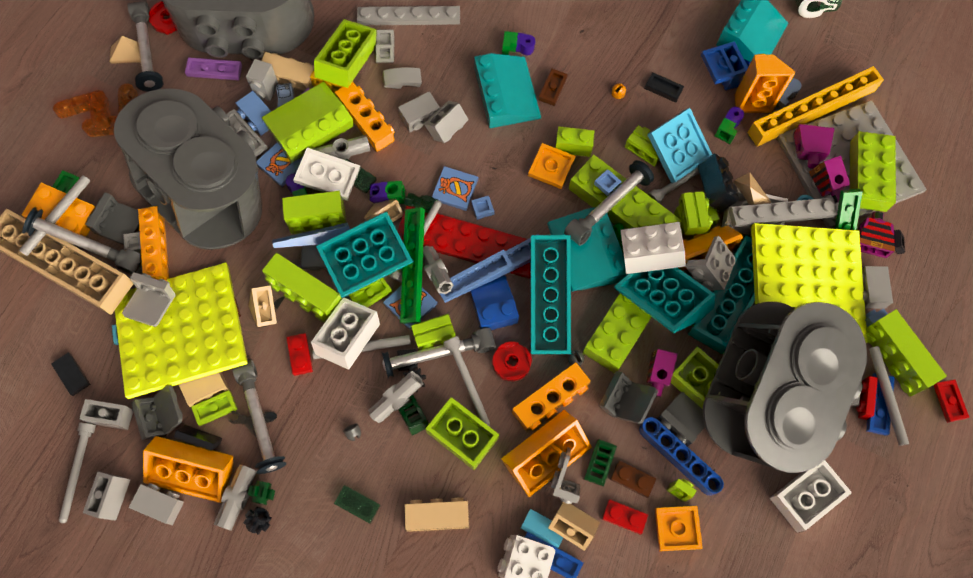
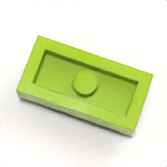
(371, 293)
(214, 408)
(682, 489)

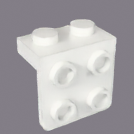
(525, 559)

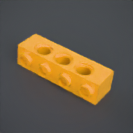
(377, 138)
(153, 243)
(572, 375)

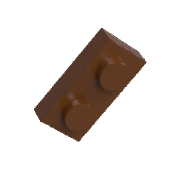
(553, 87)
(633, 479)

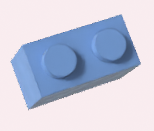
(252, 109)

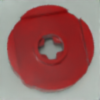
(157, 19)
(506, 371)

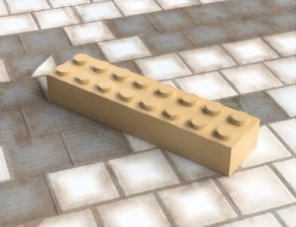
(65, 265)

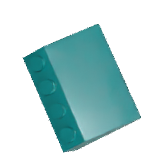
(754, 28)
(506, 89)
(364, 254)
(598, 259)
(668, 297)

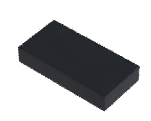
(664, 87)
(70, 374)
(198, 437)

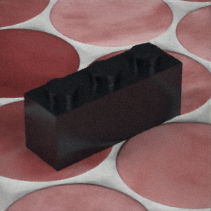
(718, 183)

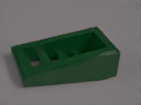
(417, 423)
(605, 445)

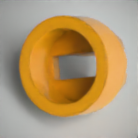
(621, 93)

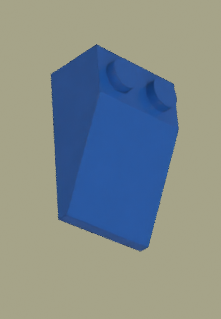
(495, 304)

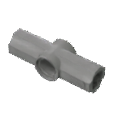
(352, 147)
(436, 270)
(395, 397)
(235, 497)

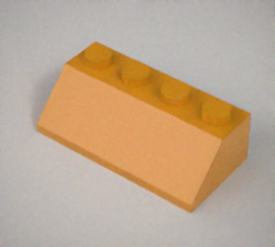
(763, 84)
(698, 246)
(538, 456)
(186, 468)

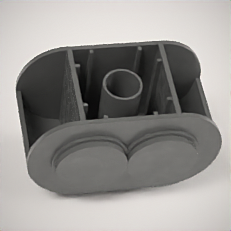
(242, 25)
(191, 166)
(786, 384)

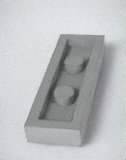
(238, 124)

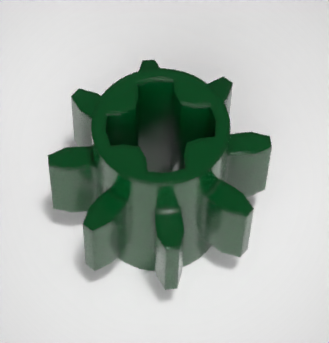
(261, 492)

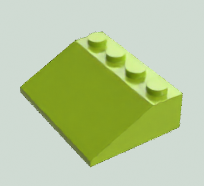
(308, 121)

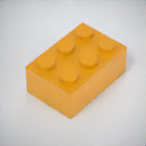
(72, 219)

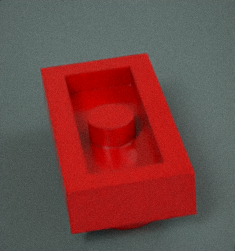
(299, 354)
(867, 398)
(951, 401)
(625, 517)

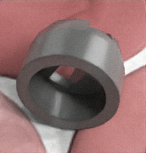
(572, 359)
(352, 431)

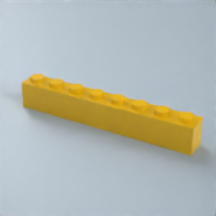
(815, 106)

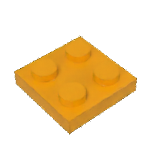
(551, 166)
(678, 528)

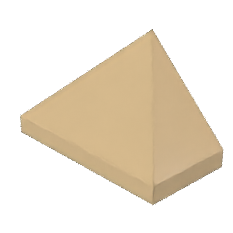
(125, 51)
(751, 190)
(391, 207)
(262, 306)

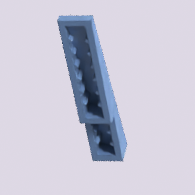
(312, 237)
(489, 270)

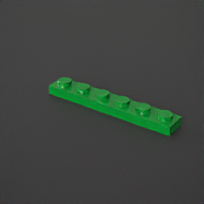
(412, 273)

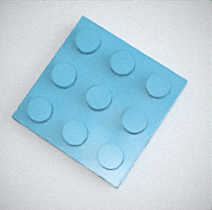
(680, 145)

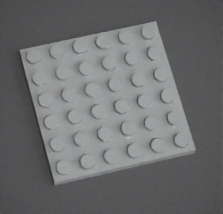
(846, 125)

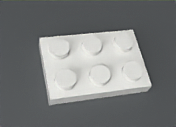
(326, 173)

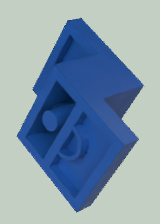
(725, 65)

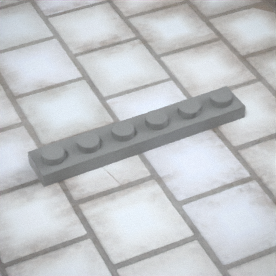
(409, 15)
(782, 212)

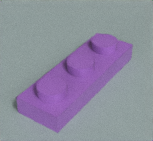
(213, 69)

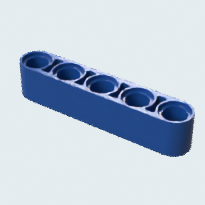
(691, 458)

